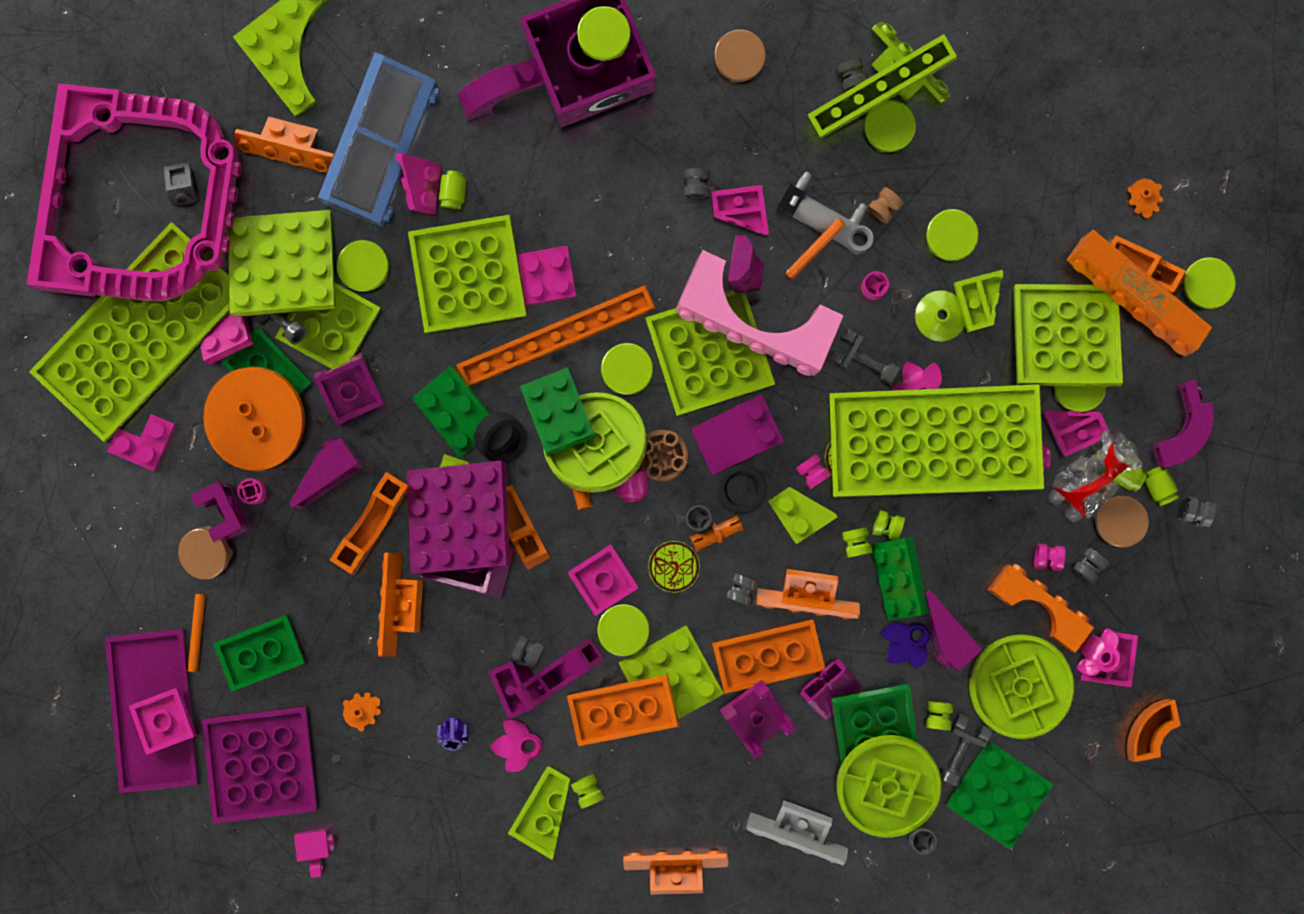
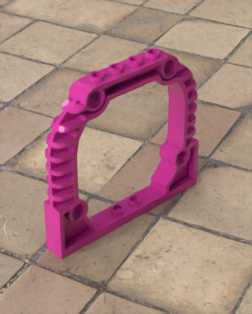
(76, 115)

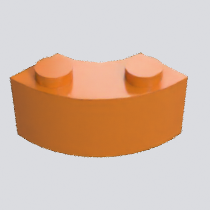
(1150, 729)

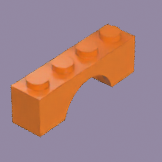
(371, 524)
(1067, 627)

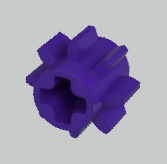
(452, 734)

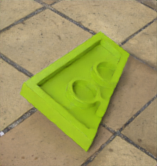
(542, 813)

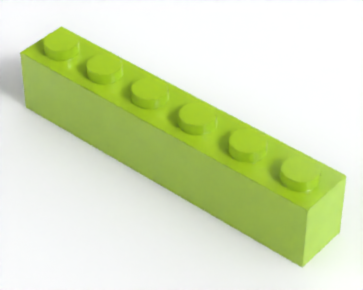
(883, 86)

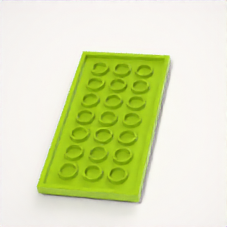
(131, 345)
(936, 441)

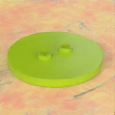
(611, 454)
(1021, 686)
(888, 786)

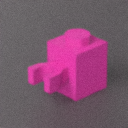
(313, 846)

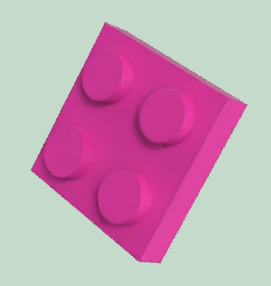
(546, 275)
(603, 580)
(162, 720)

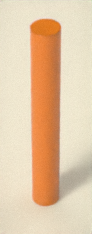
(815, 248)
(196, 633)

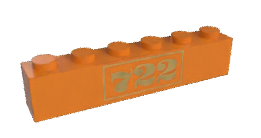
(1139, 293)

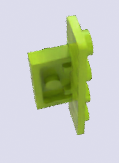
(898, 50)

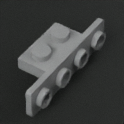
(801, 830)

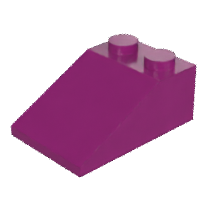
(737, 435)
(327, 470)
(484, 581)
(949, 638)

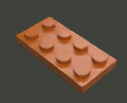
(768, 656)
(623, 710)

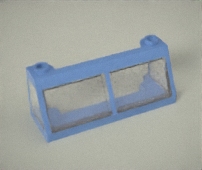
(377, 130)

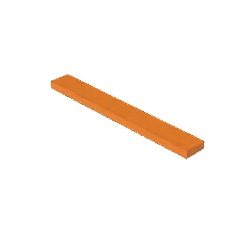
(556, 336)

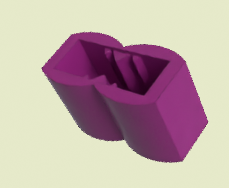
(832, 683)

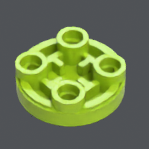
(603, 33)
(890, 126)
(952, 235)
(362, 266)
(1209, 283)
(627, 369)
(1079, 397)
(623, 630)

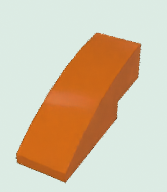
(1163, 272)
(523, 532)

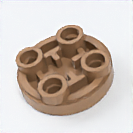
(739, 55)
(665, 455)
(1121, 521)
(202, 556)

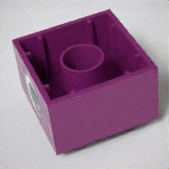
(575, 81)

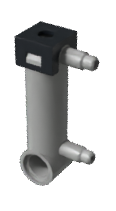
(820, 217)

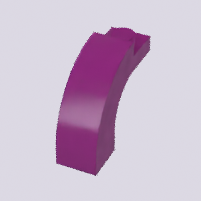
(489, 89)
(1194, 433)
(559, 674)

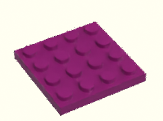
(458, 517)
(259, 765)

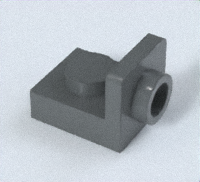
(180, 184)

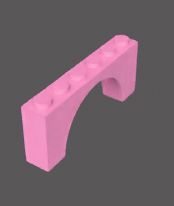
(706, 303)

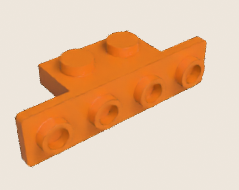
(285, 143)
(810, 594)
(399, 605)
(675, 872)

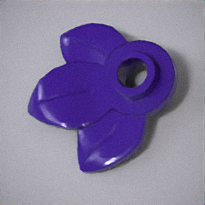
(904, 646)

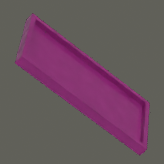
(138, 670)

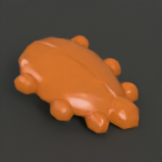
(1145, 197)
(361, 710)

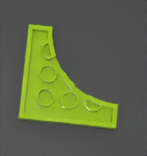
(275, 49)

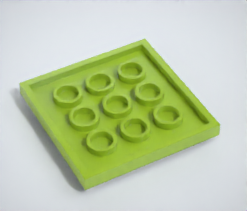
(281, 263)
(467, 274)
(1066, 336)
(705, 365)

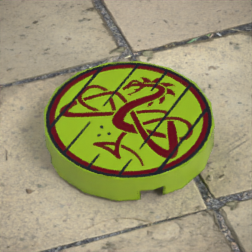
(674, 566)

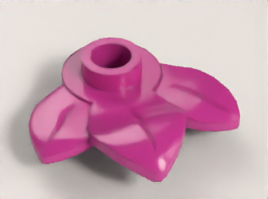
(915, 378)
(1097, 652)
(513, 745)

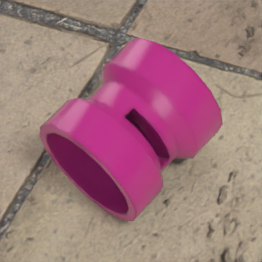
(875, 281)
(813, 471)
(256, 491)
(1049, 557)

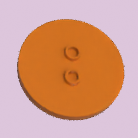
(254, 418)

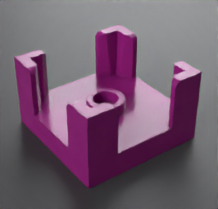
(349, 389)
(228, 507)
(757, 717)

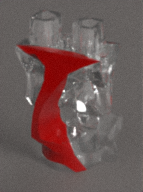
(1116, 455)

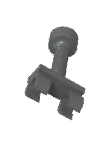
(294, 332)
(887, 372)
(951, 774)

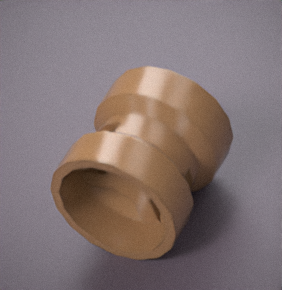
(885, 205)

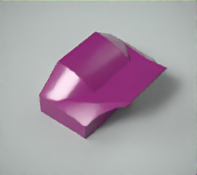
(745, 267)
(505, 680)

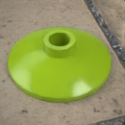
(928, 320)

